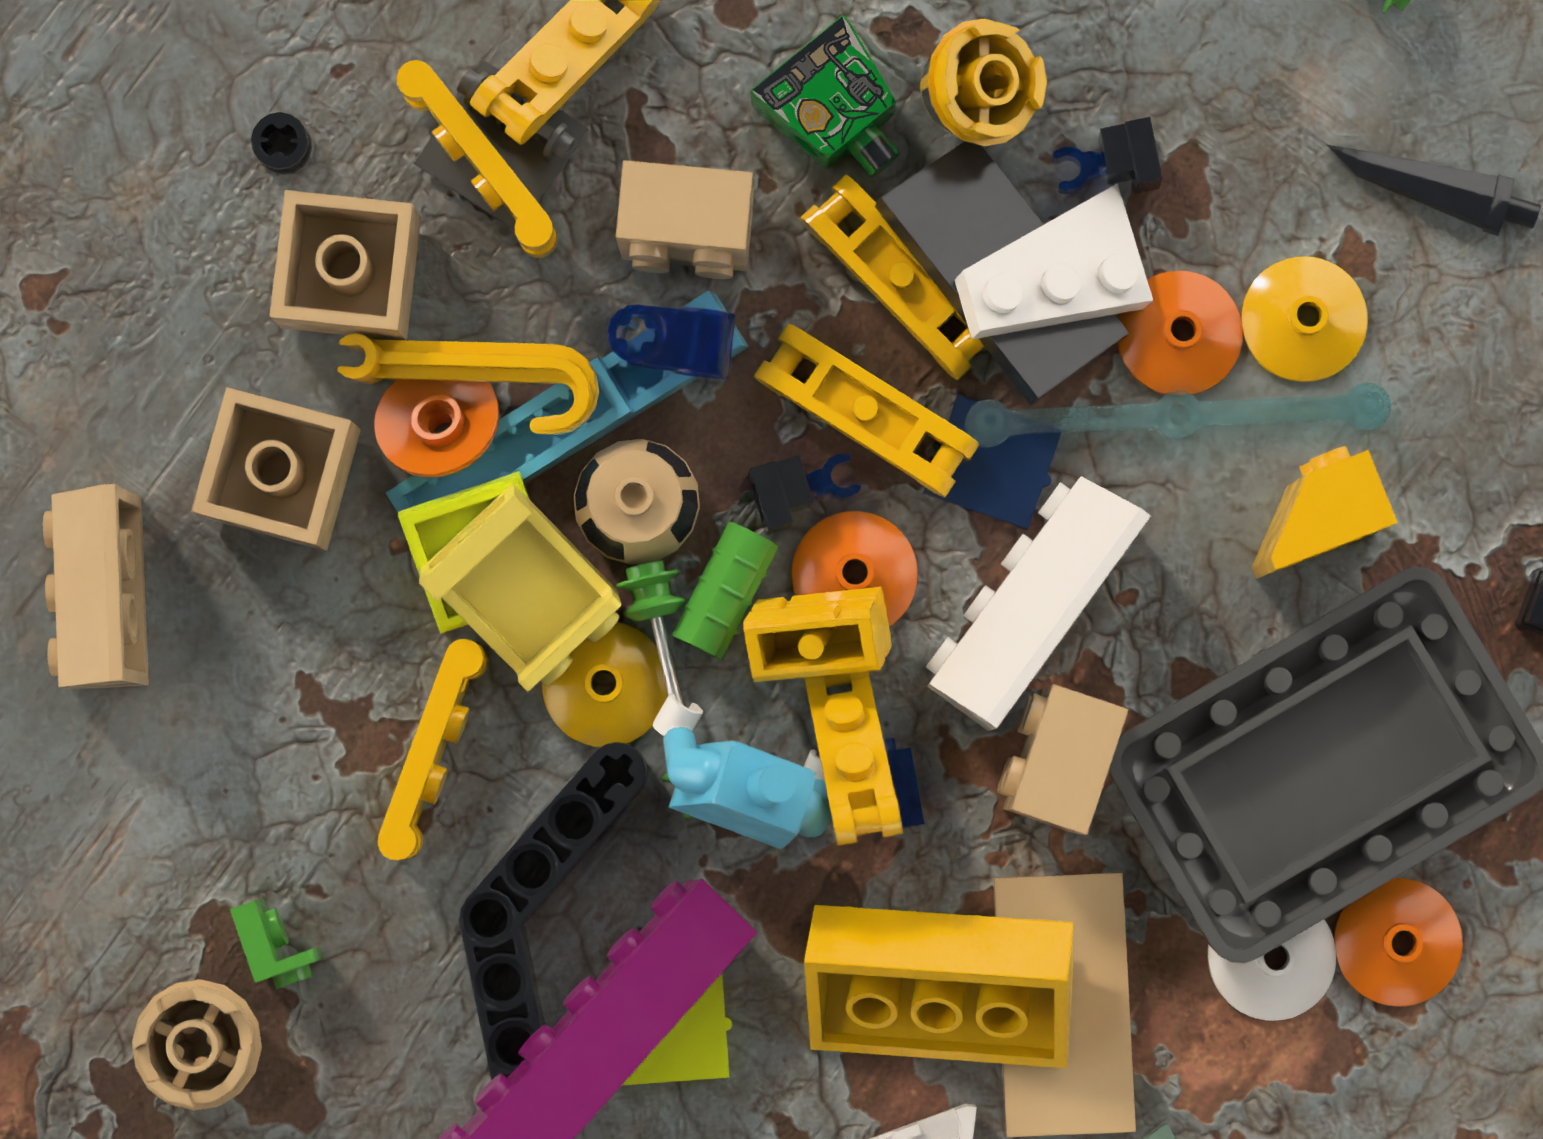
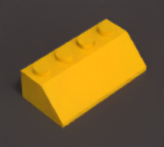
(939, 985)

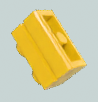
(817, 634)

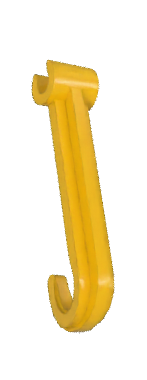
(482, 364)

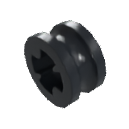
(278, 161)

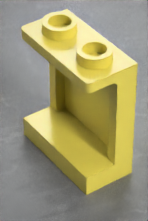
(523, 588)

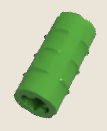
(725, 590)

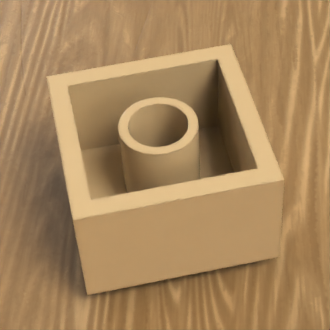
(685, 218)
(345, 265)
(276, 469)
(1062, 758)

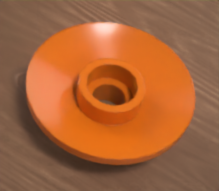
(1175, 365)
(413, 411)
(860, 538)
(1365, 943)

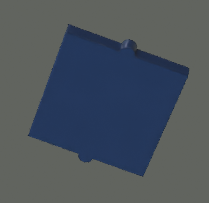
(1001, 479)

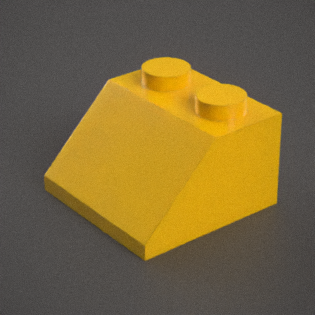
(1325, 509)

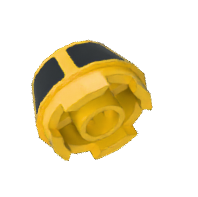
(983, 82)

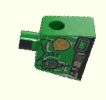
(831, 101)

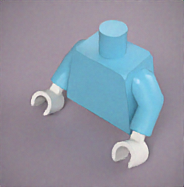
(740, 784)

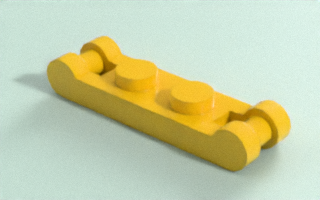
(557, 63)
(461, 137)
(890, 273)
(866, 409)
(853, 757)
(421, 774)

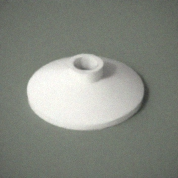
(1282, 991)

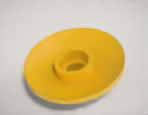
(1279, 338)
(624, 712)

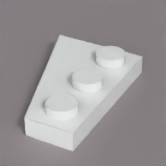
(1059, 273)

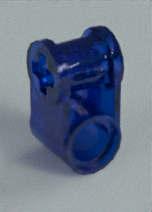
(685, 340)

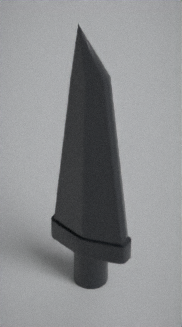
(1460, 193)

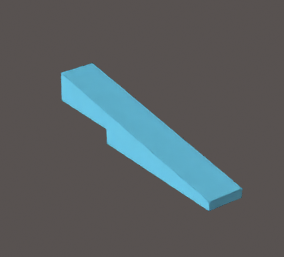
(622, 396)

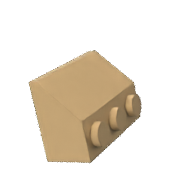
(97, 588)

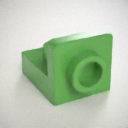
(261, 937)

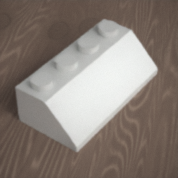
(1036, 602)

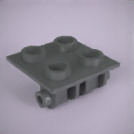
(534, 162)

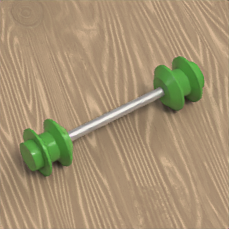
(652, 603)

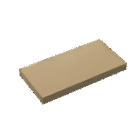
(1098, 1084)

